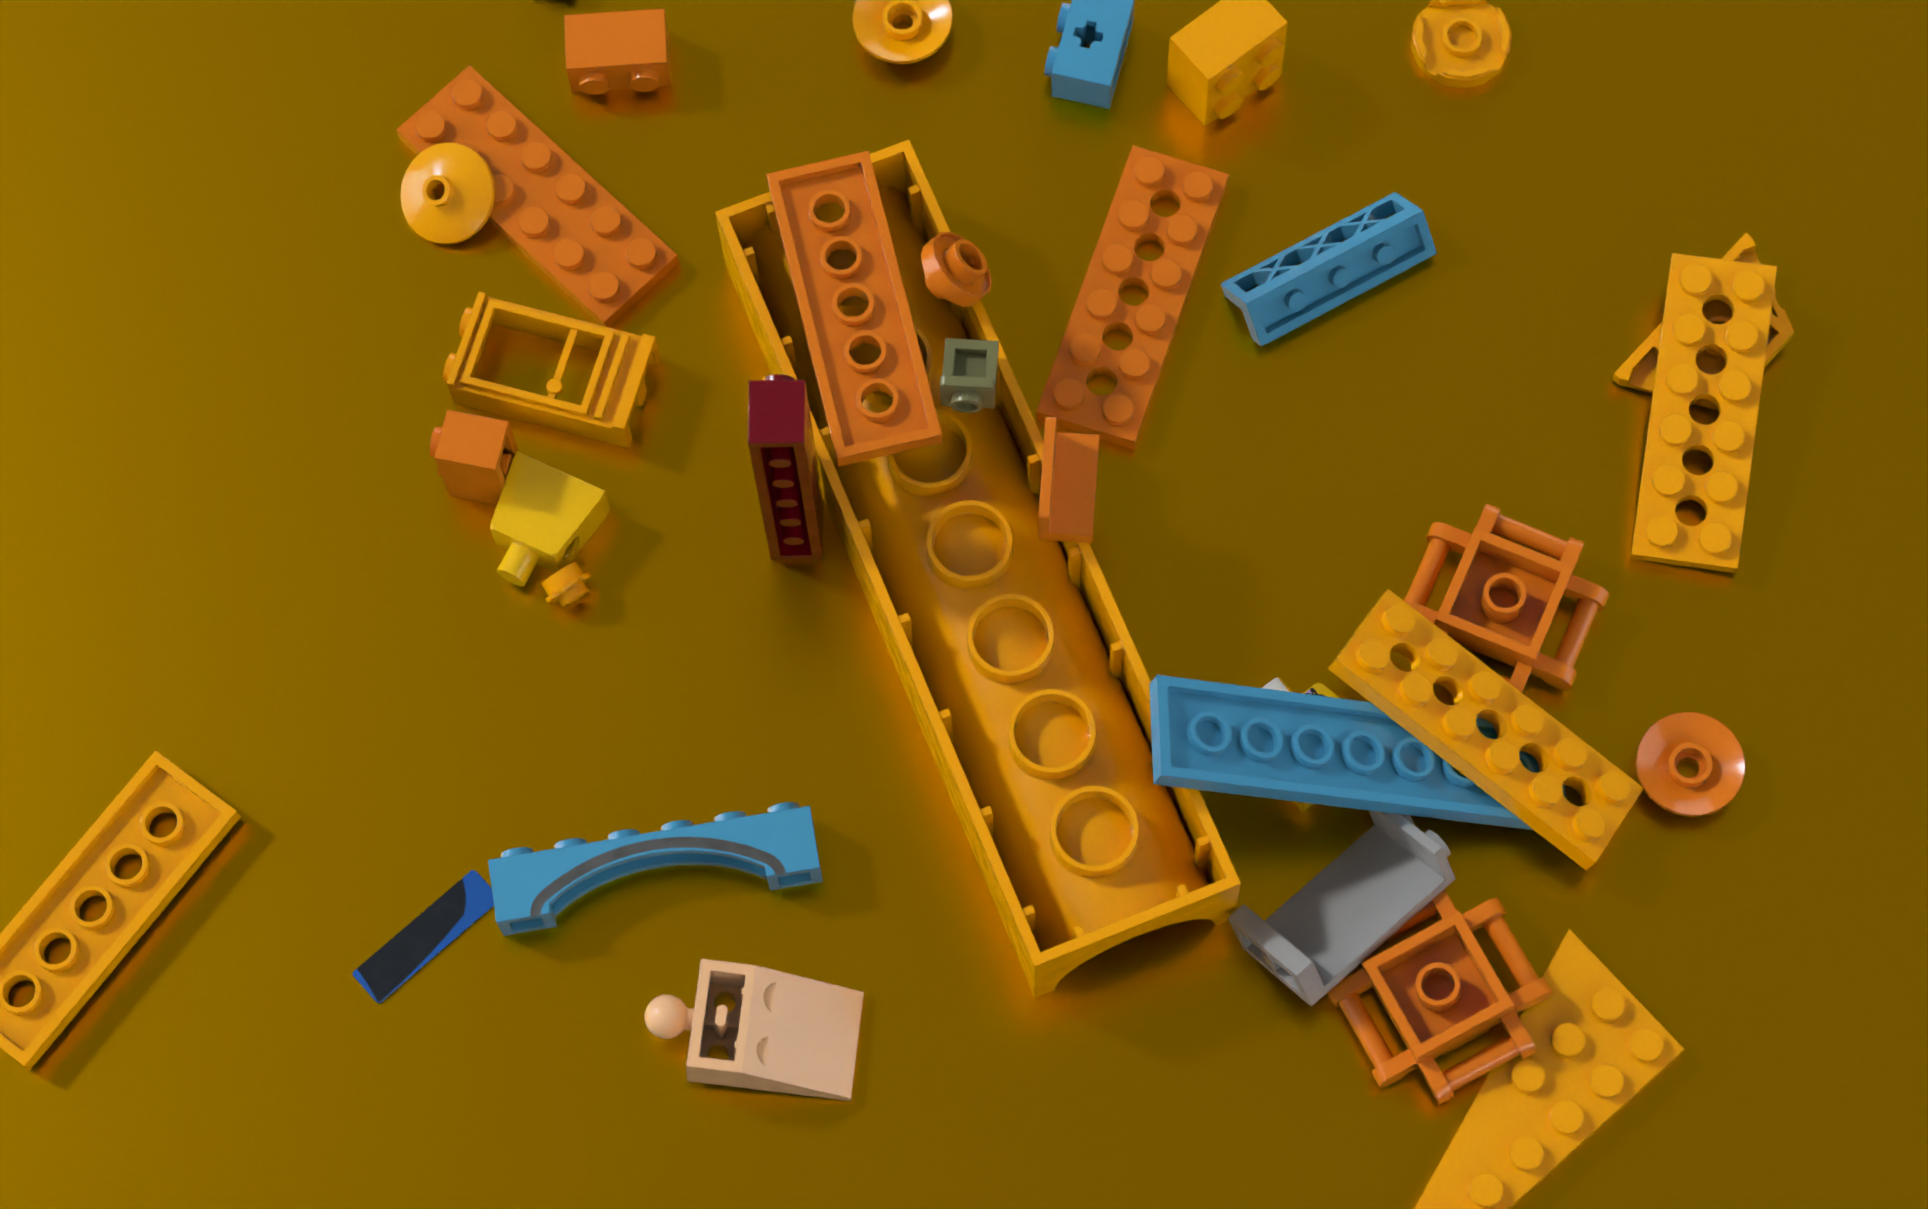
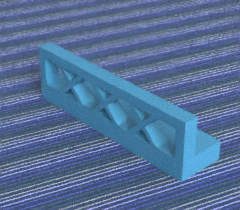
(1331, 268)

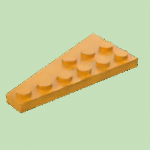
(1535, 1111)

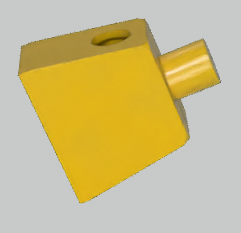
(543, 518)

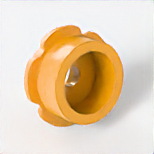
(566, 585)

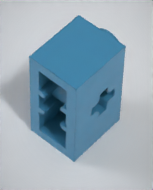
(1090, 73)

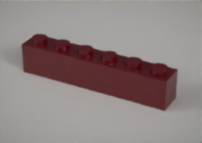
(786, 467)

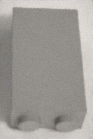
(1348, 906)

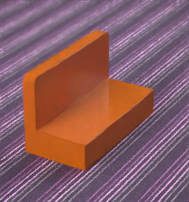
(1067, 485)

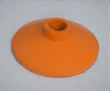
(1706, 746)

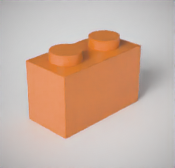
(617, 51)
(473, 455)

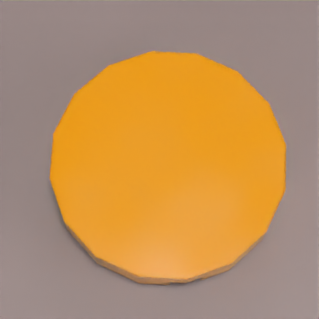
(1461, 42)

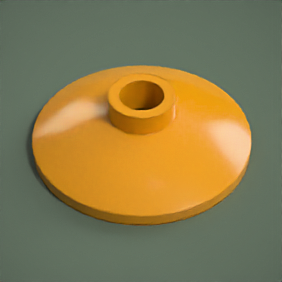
(876, 33)
(466, 198)

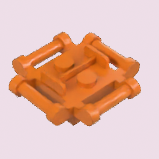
(1509, 594)
(1444, 996)

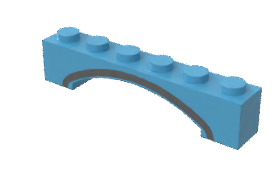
(538, 885)

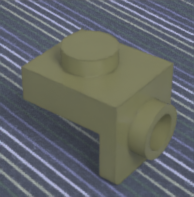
(969, 374)

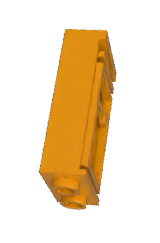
(612, 389)

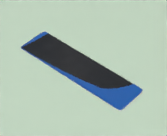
(425, 936)

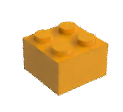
(1226, 56)

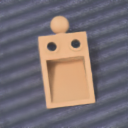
(779, 1036)

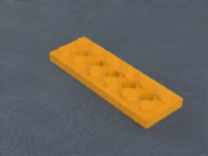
(1672, 431)
(1518, 722)
(131, 902)

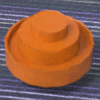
(955, 269)

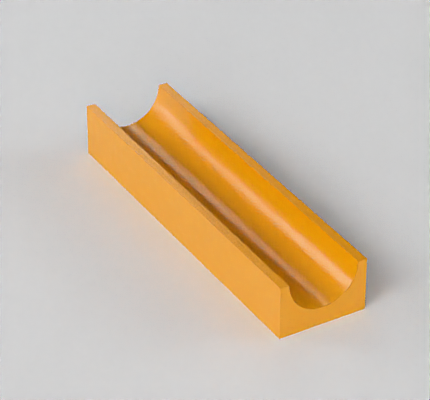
(996, 633)

